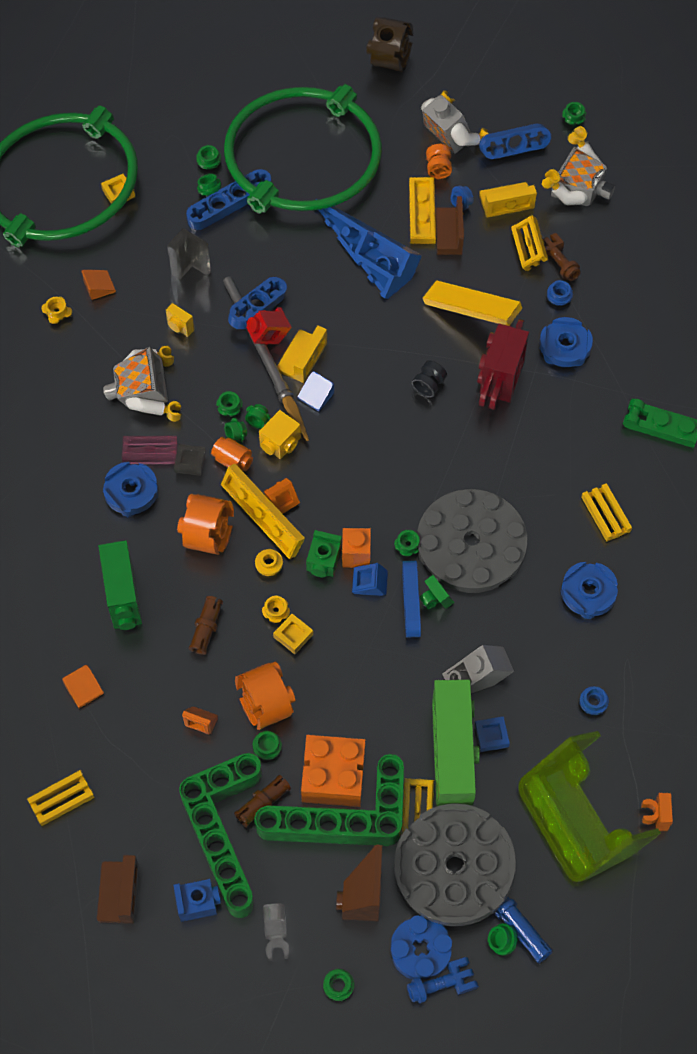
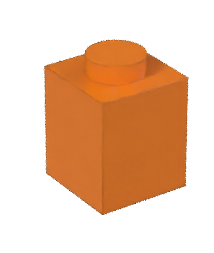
(356, 547)

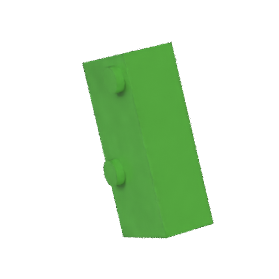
(454, 742)

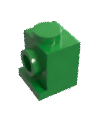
(325, 544)

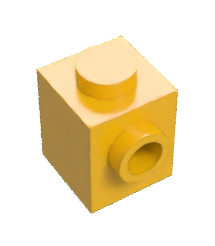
(280, 435)

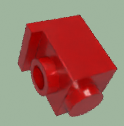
(268, 326)

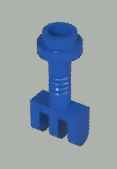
(417, 989)

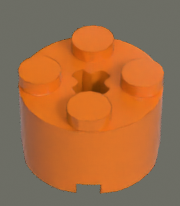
(206, 524)
(265, 695)

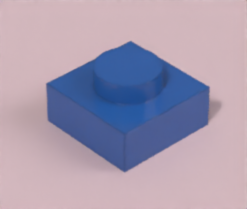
(491, 734)

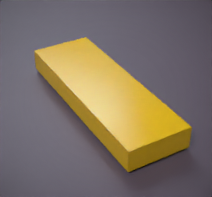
(422, 210)

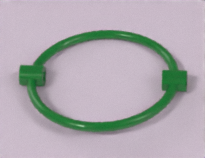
(95, 125)
(265, 193)

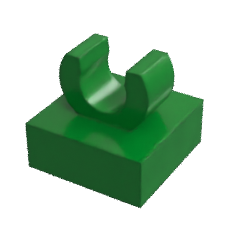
(435, 594)

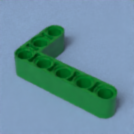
(342, 817)
(215, 830)

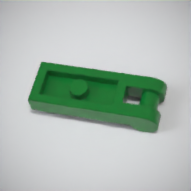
(661, 423)

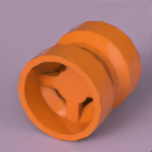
(439, 161)

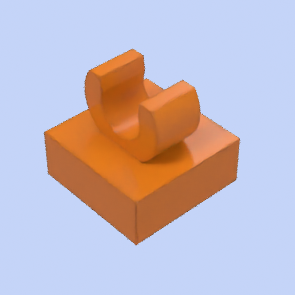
(283, 495)
(662, 811)

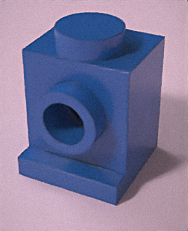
(190, 909)

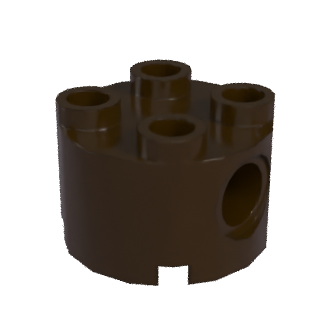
(390, 44)

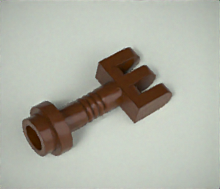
(569, 270)

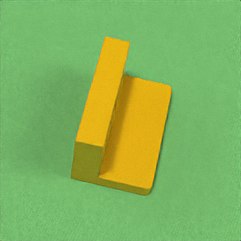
(508, 199)
(303, 354)

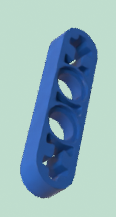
(223, 195)

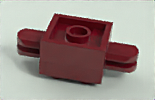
(502, 363)

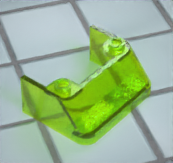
(567, 816)

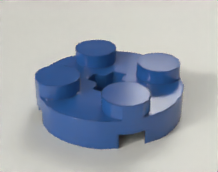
(562, 355)
(135, 502)
(589, 604)
(422, 966)

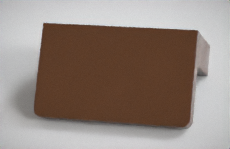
(450, 229)
(118, 891)

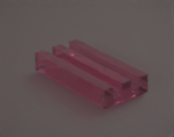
(149, 454)

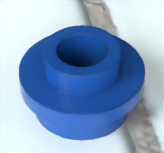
(465, 192)
(559, 287)
(597, 693)

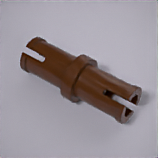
(205, 625)
(262, 798)

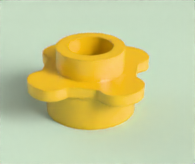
(53, 304)

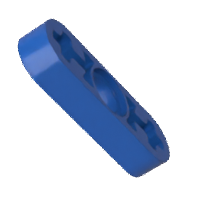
(525, 145)
(261, 293)
(411, 599)

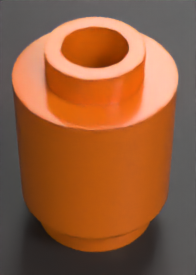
(231, 452)

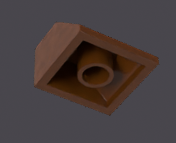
(362, 889)

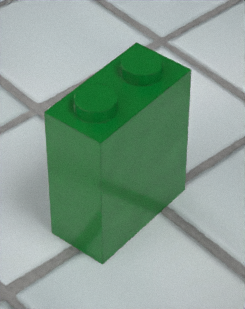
(120, 585)

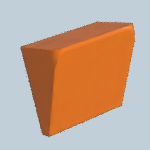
(98, 283)
(82, 686)
(199, 719)

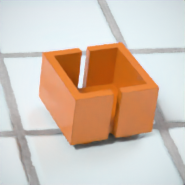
(333, 770)

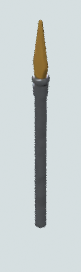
(283, 391)

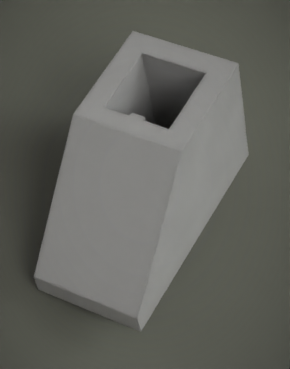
(482, 667)

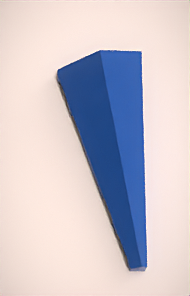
(382, 258)

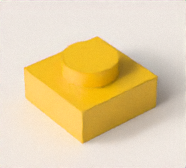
(114, 186)
(179, 320)
(293, 633)

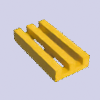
(535, 258)
(606, 492)
(56, 788)
(406, 797)

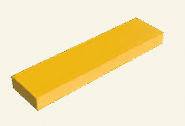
(472, 303)
(262, 511)

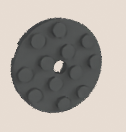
(477, 566)
(474, 889)

